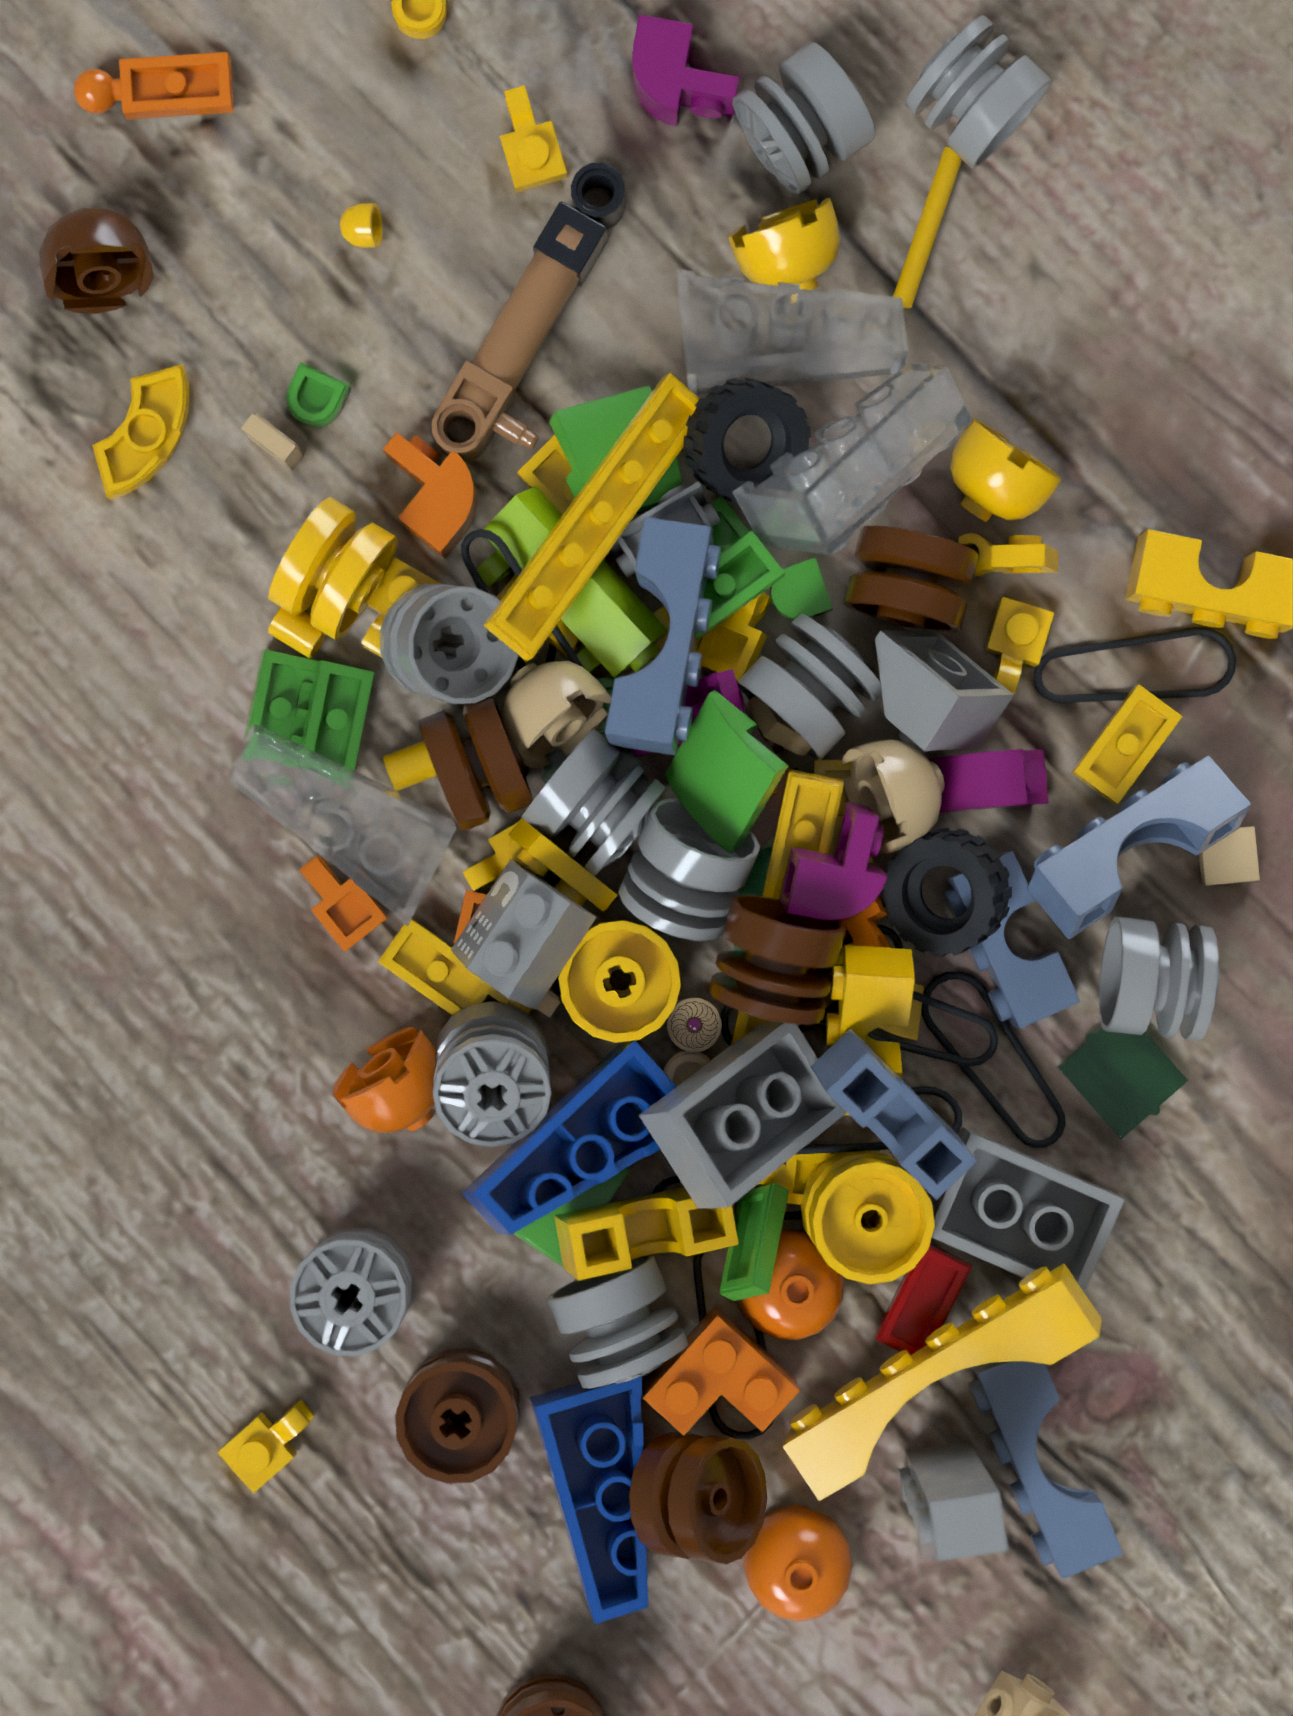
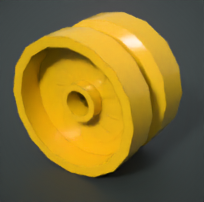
(332, 568)
(627, 1012)
(862, 1247)

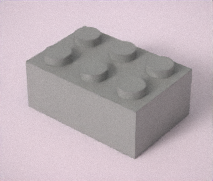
(742, 1114)
(1025, 1213)

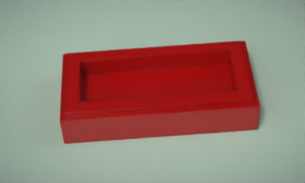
(923, 1300)

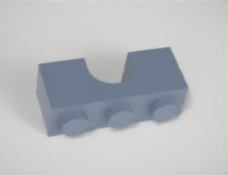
(1023, 987)
(894, 1113)

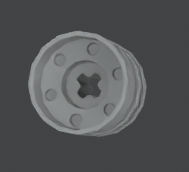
(977, 91)
(812, 113)
(466, 666)
(813, 683)
(593, 802)
(683, 876)
(1171, 979)
(491, 1047)
(385, 1284)
(622, 1332)

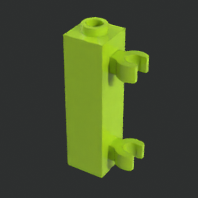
(606, 611)

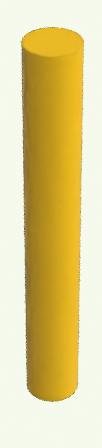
(927, 227)

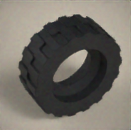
(716, 414)
(987, 883)

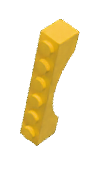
(1032, 1325)

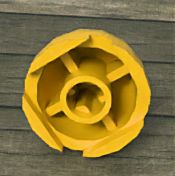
(790, 245)
(999, 475)

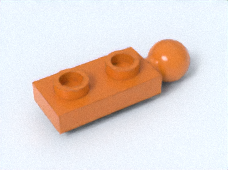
(161, 86)

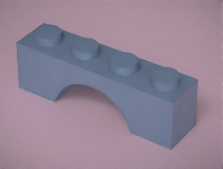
(649, 705)
(1189, 811)
(1070, 1521)

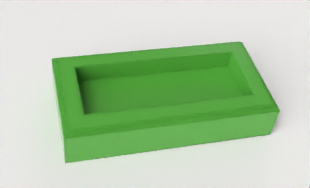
(758, 1229)

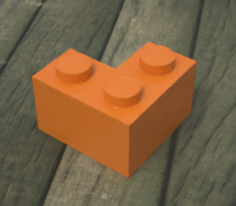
(719, 1363)

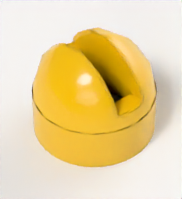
(362, 225)

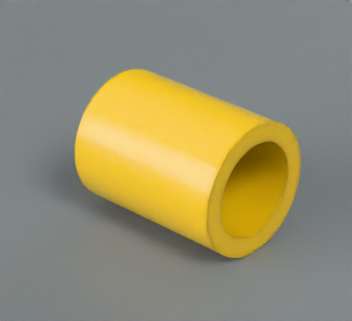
(297, 632)
(409, 766)

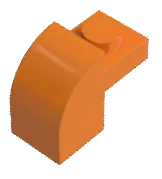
(447, 500)

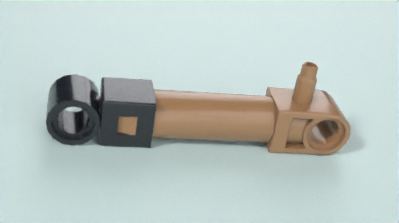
(560, 263)

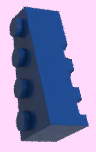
(577, 1143)
(591, 1452)

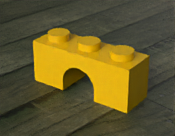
(1169, 578)
(872, 992)
(614, 1234)

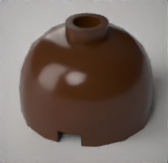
(94, 261)

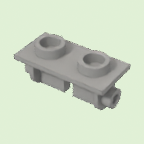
(677, 505)

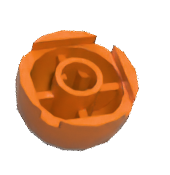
(393, 1086)
(802, 1291)
(798, 1564)

